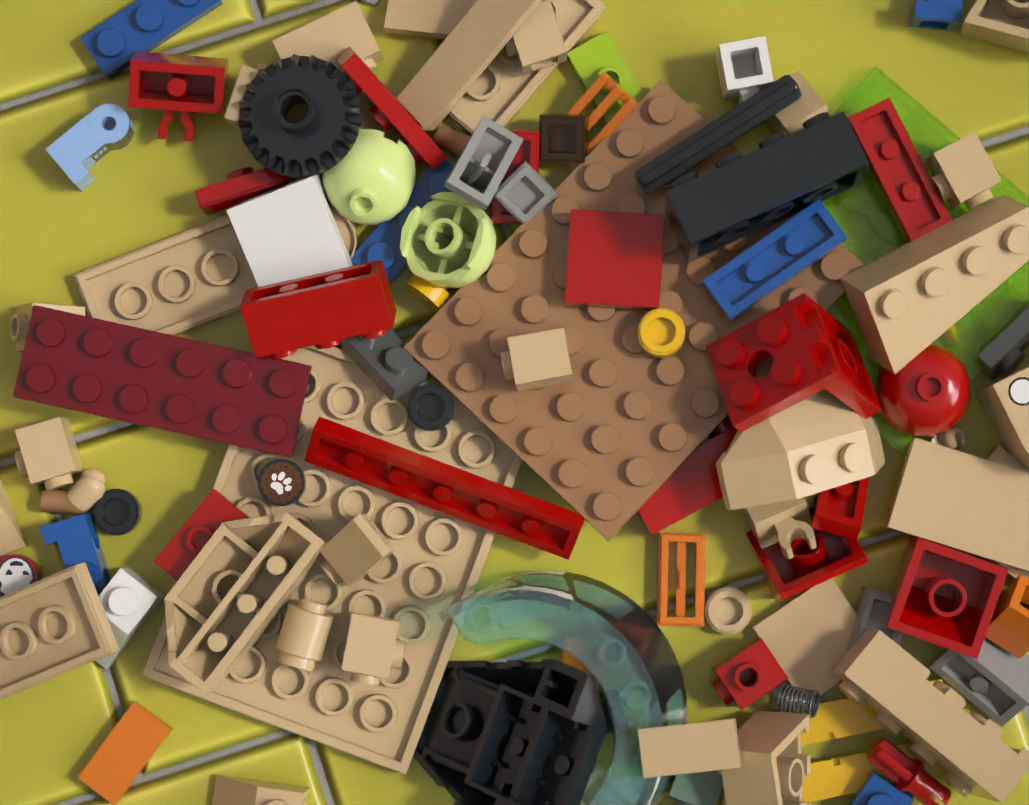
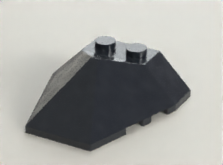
(513, 732)

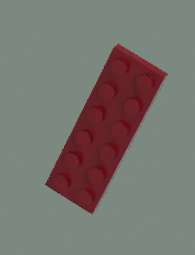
(162, 381)

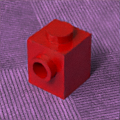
(747, 674)

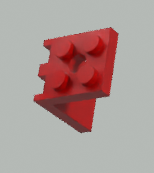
(808, 355)

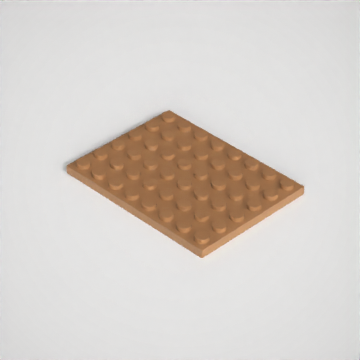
(627, 413)

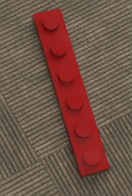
(444, 488)

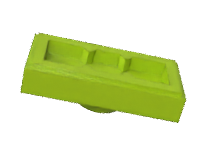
(598, 57)

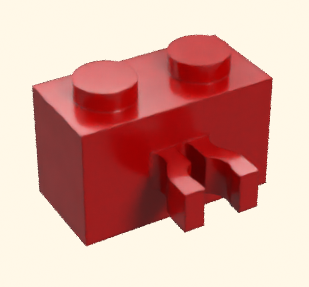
(178, 84)

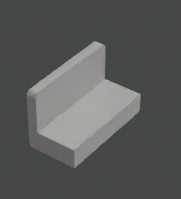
(992, 682)

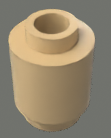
(303, 634)

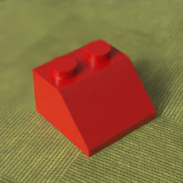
(945, 596)

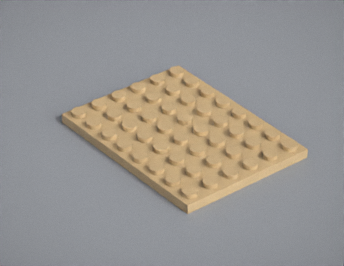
(430, 570)

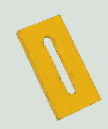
(844, 773)

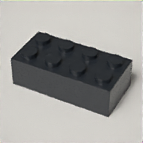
(764, 185)

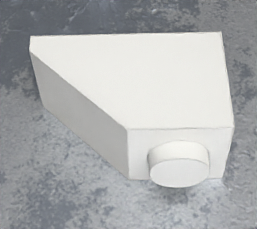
(128, 605)

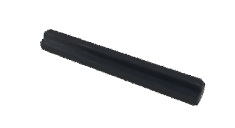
(718, 134)

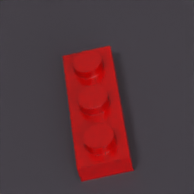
(389, 110)
(899, 170)

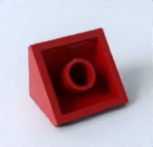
(808, 567)

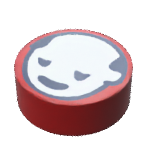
(17, 572)

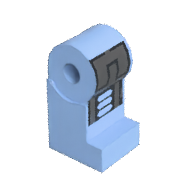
(90, 140)

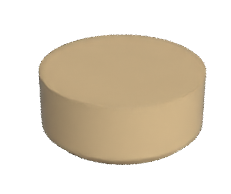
(727, 610)

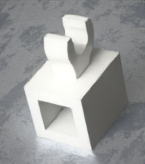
(743, 68)

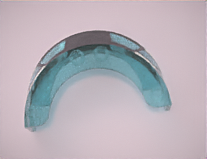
(610, 639)

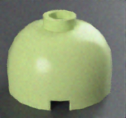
(371, 179)
(448, 241)

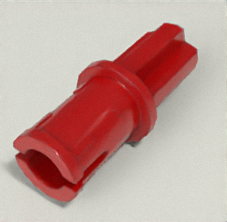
(907, 773)

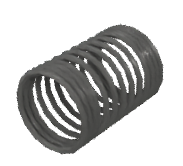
(781, 691)

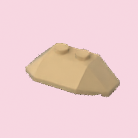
(799, 453)
(234, 594)

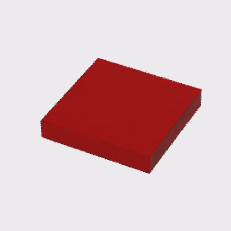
(614, 259)

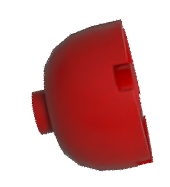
(925, 394)

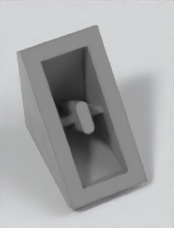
(483, 162)

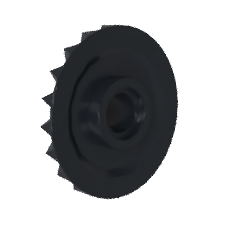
(318, 139)

